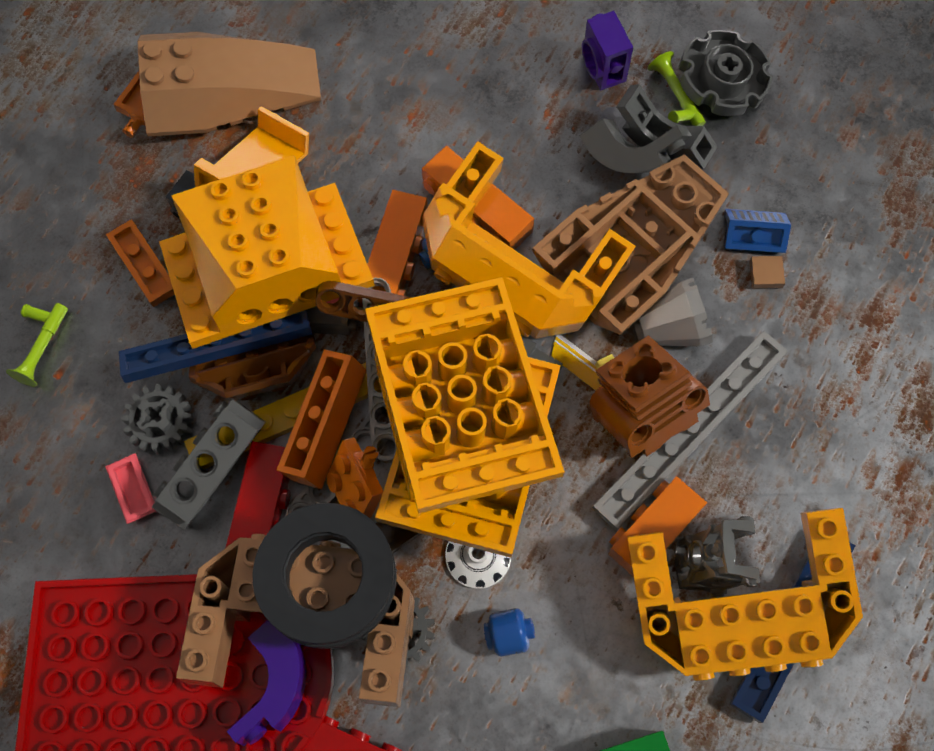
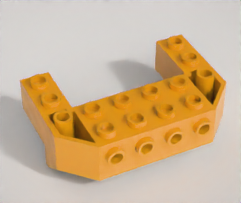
(469, 255)
(753, 627)

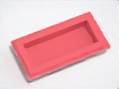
(131, 488)

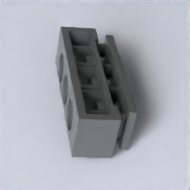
(183, 509)

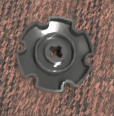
(725, 72)

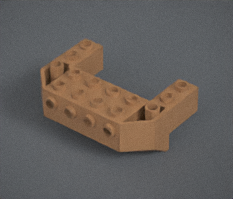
(320, 581)

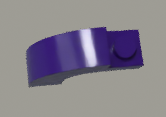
(284, 688)

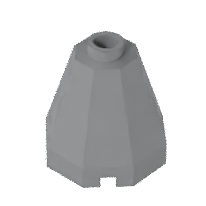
(676, 318)

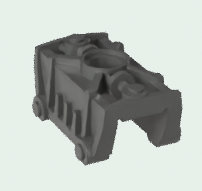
(698, 565)

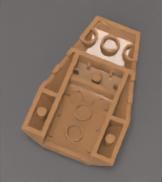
(213, 80)
(658, 215)

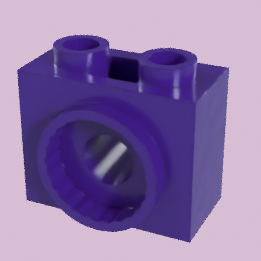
(606, 50)

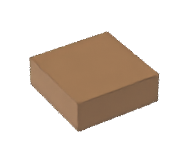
(767, 272)

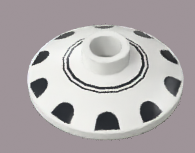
(472, 571)

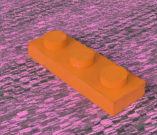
(141, 262)

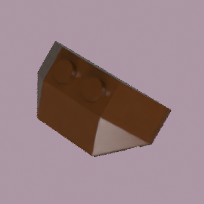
(256, 370)

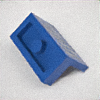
(756, 230)

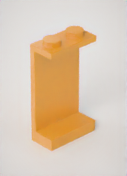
(267, 143)

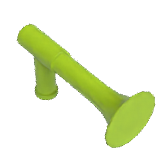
(690, 111)
(52, 320)

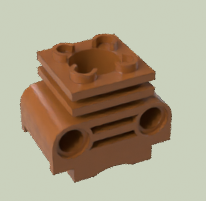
(646, 397)

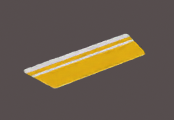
(576, 361)

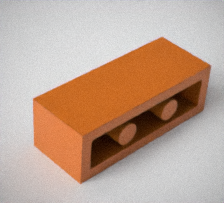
(669, 513)

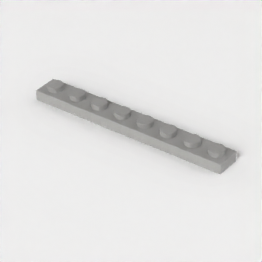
(724, 396)

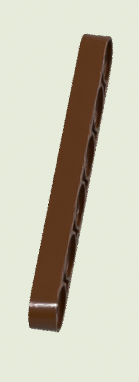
(350, 293)

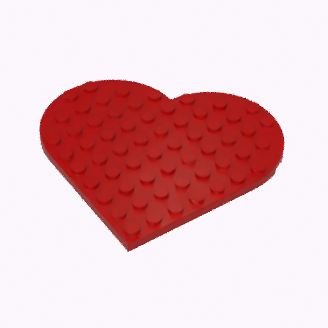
(108, 668)

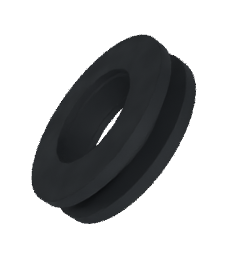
(285, 544)

